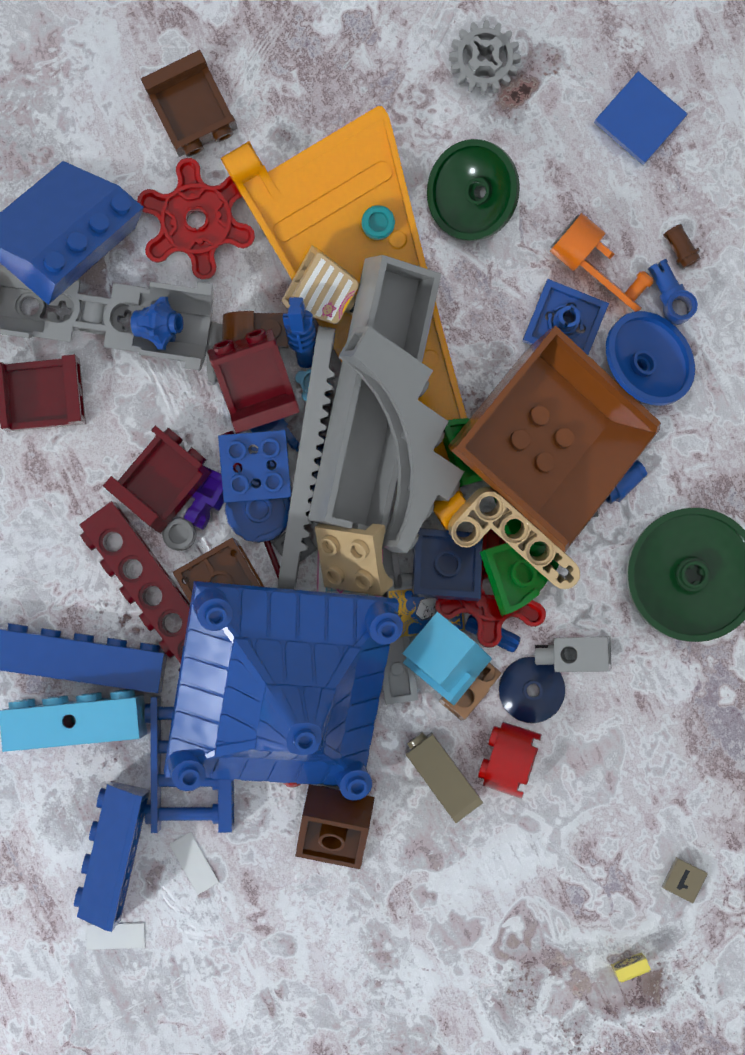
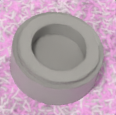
(179, 534)

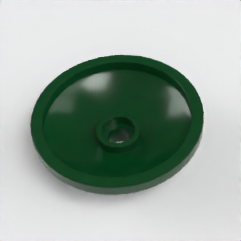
(456, 188)

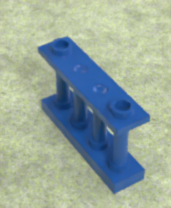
(219, 813)

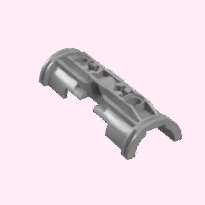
(103, 314)

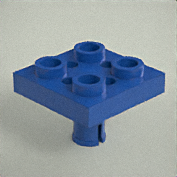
(583, 311)
(238, 485)

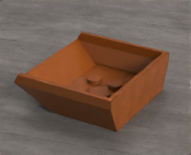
(556, 437)

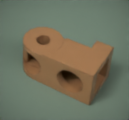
(474, 693)

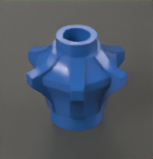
(157, 323)

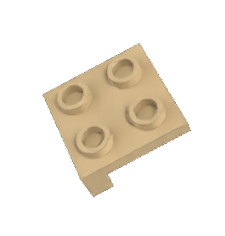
(353, 558)

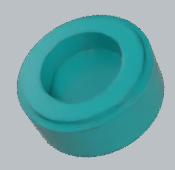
(378, 222)

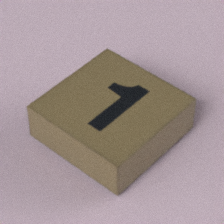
(684, 880)

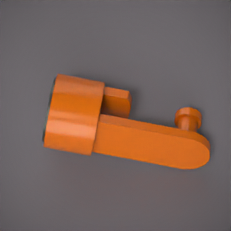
(577, 243)

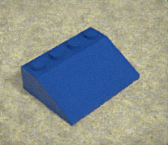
(64, 228)

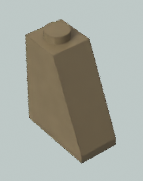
(442, 776)

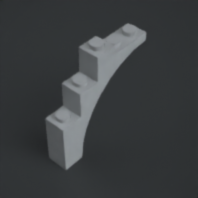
(416, 430)

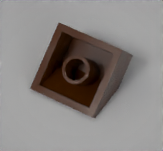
(334, 827)

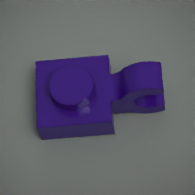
(206, 497)

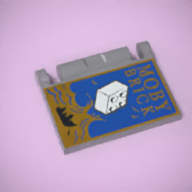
(416, 611)

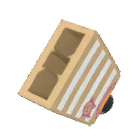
(324, 287)

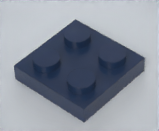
(446, 568)

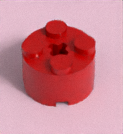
(510, 759)

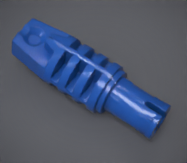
(300, 331)

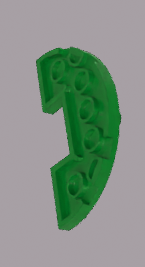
(510, 575)

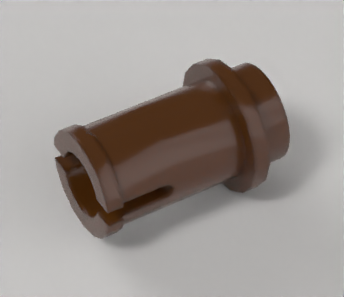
(682, 246)

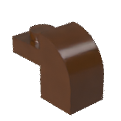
(240, 323)

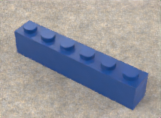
(82, 659)

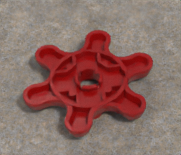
(175, 209)
(486, 609)

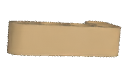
(519, 541)

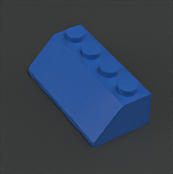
(112, 855)

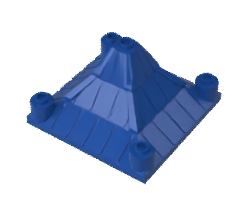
(279, 686)

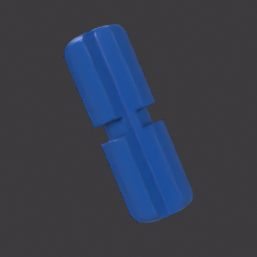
(508, 641)

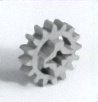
(475, 46)

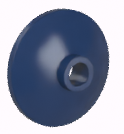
(514, 687)

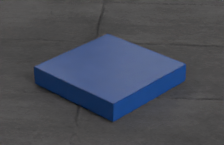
(640, 118)

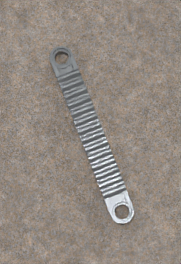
(307, 456)

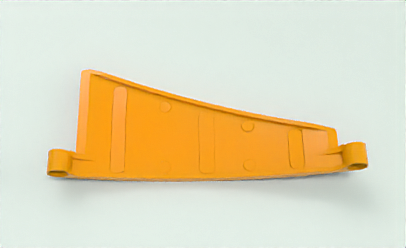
(321, 203)

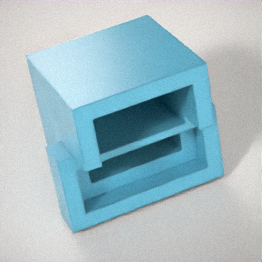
(445, 658)

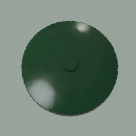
(689, 574)

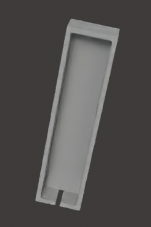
(359, 451)

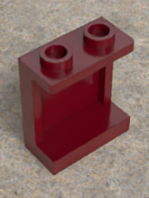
(253, 380)
(41, 394)
(160, 480)

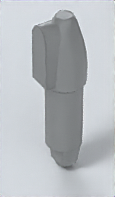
(215, 336)

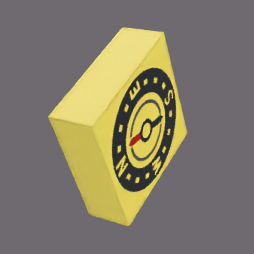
(631, 967)

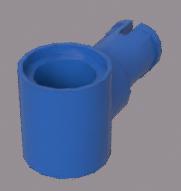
(672, 291)

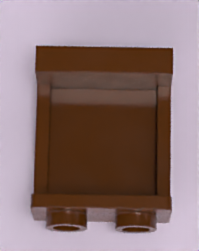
(189, 104)

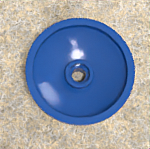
(650, 358)

